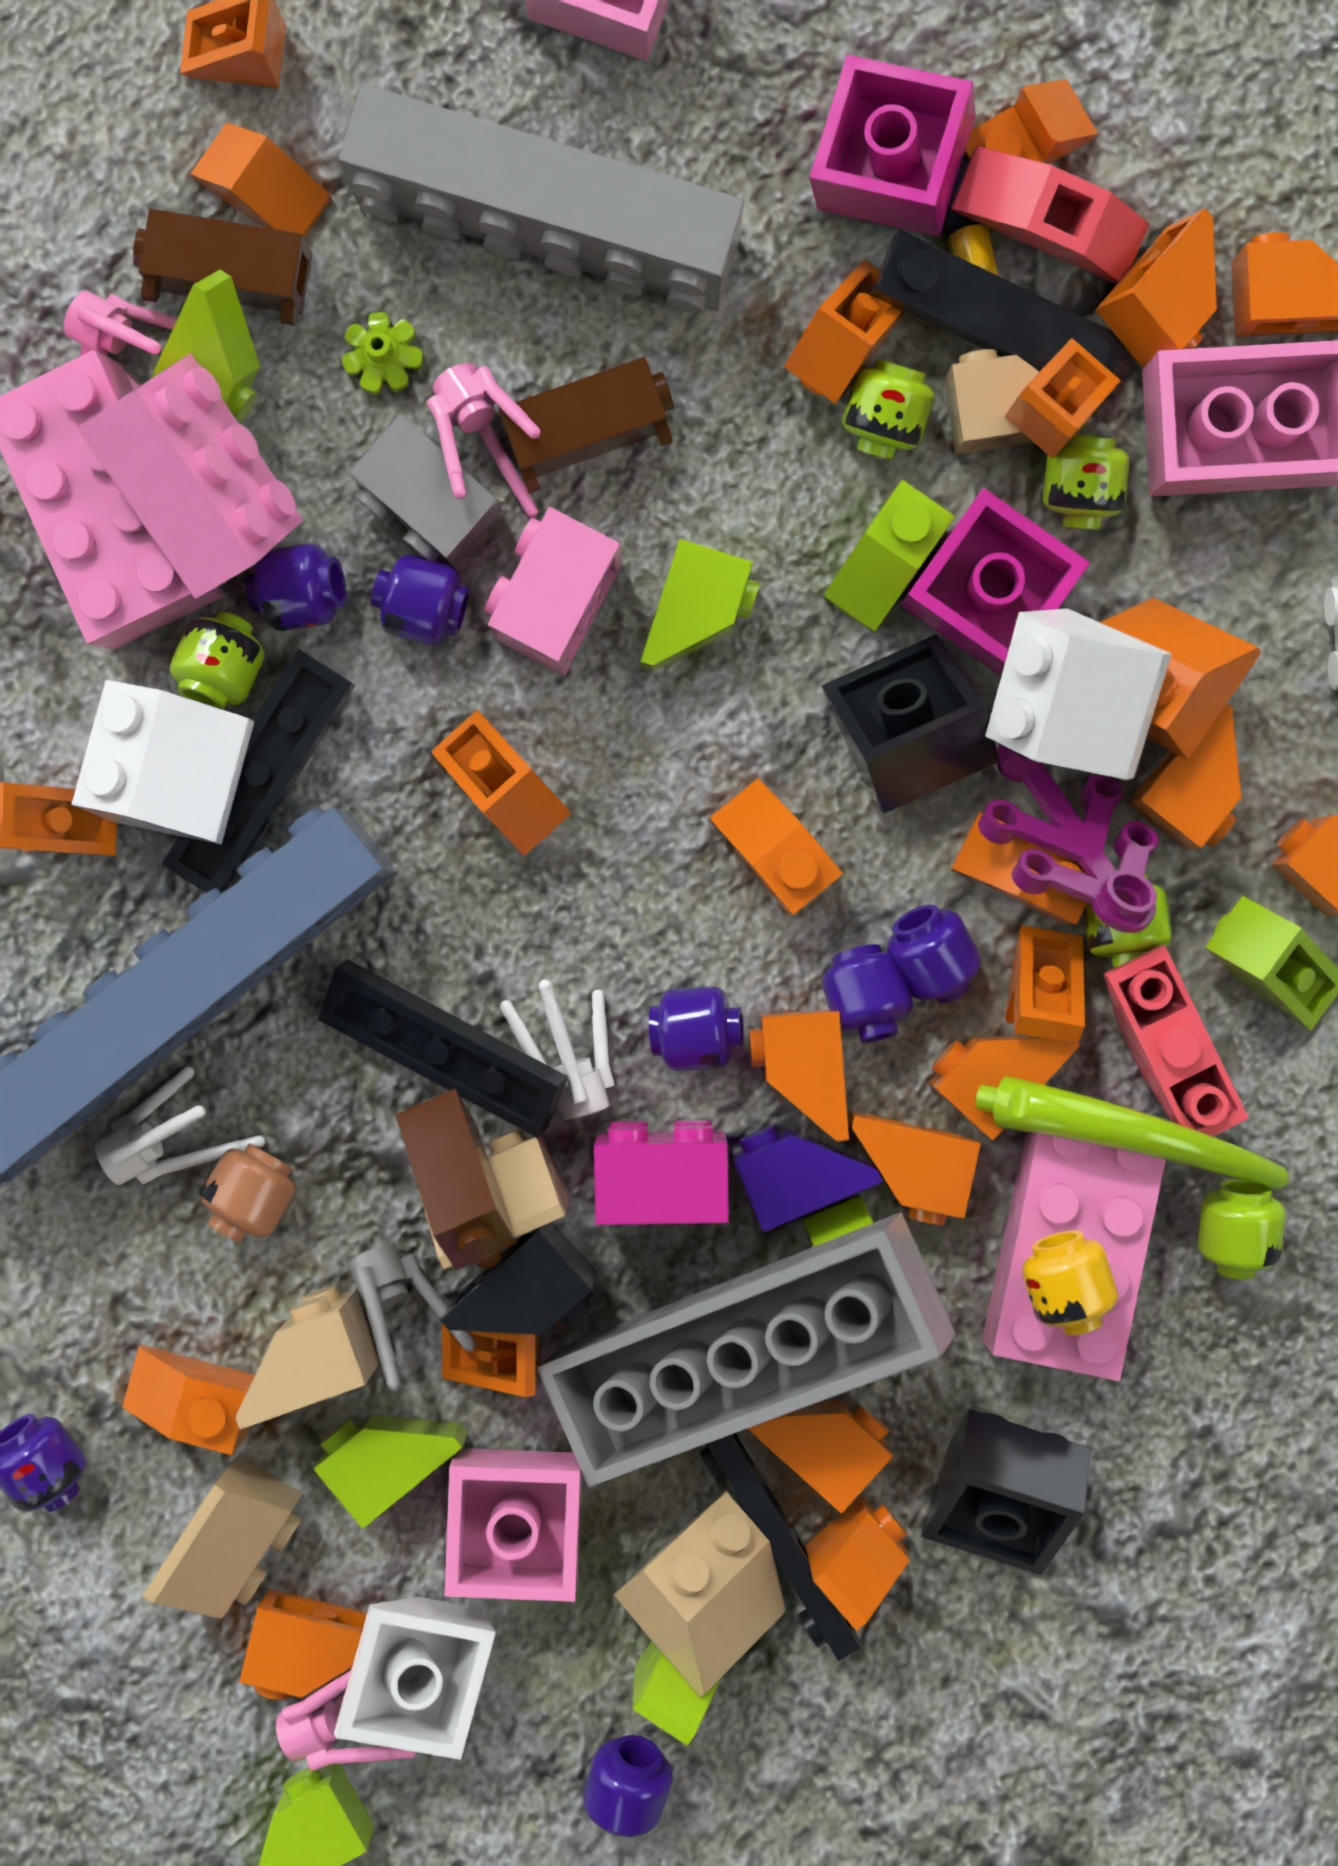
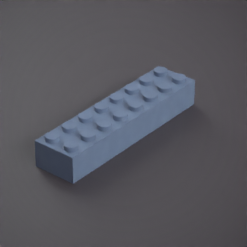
(183, 981)

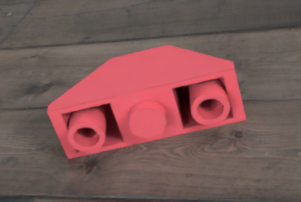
(1051, 212)
(1172, 1044)

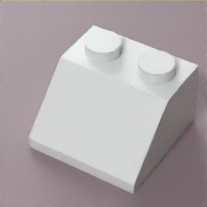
(1077, 693)
(162, 762)
(416, 1676)

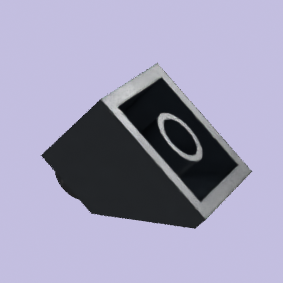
(911, 723)
(529, 1290)
(1008, 1492)

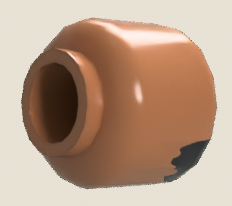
(247, 1193)

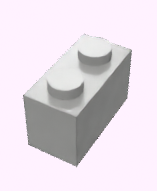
(410, 480)

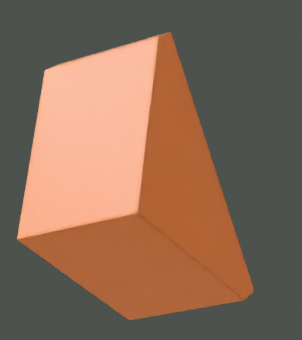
(234, 42)
(261, 181)
(1061, 397)
(497, 1363)

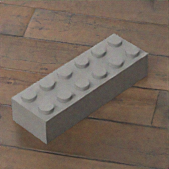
(541, 199)
(748, 1350)

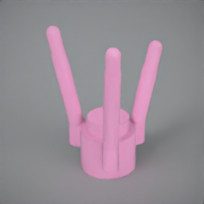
(106, 326)
(467, 400)
(309, 1727)

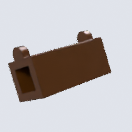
(264, 263)
(591, 419)
(456, 1181)

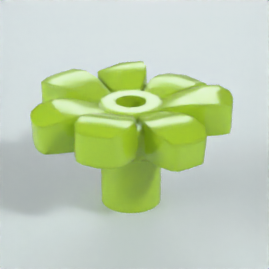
(382, 353)

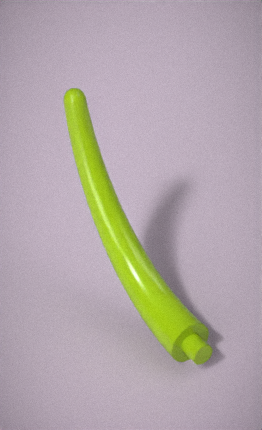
(1078, 1117)

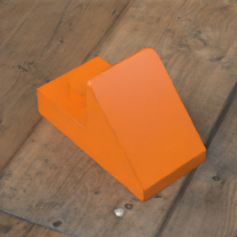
(1039, 127)
(45, 821)
(1047, 985)

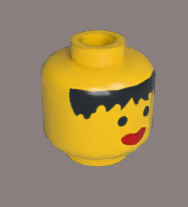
(1069, 1282)

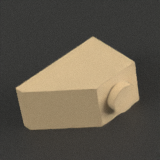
(980, 395)

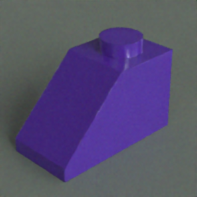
(797, 1175)

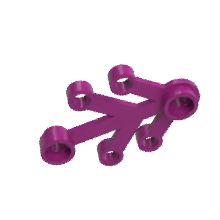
(1119, 896)

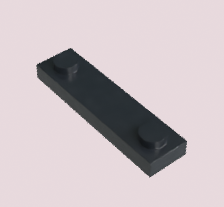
(984, 306)
(278, 749)
(442, 1048)
(822, 1620)

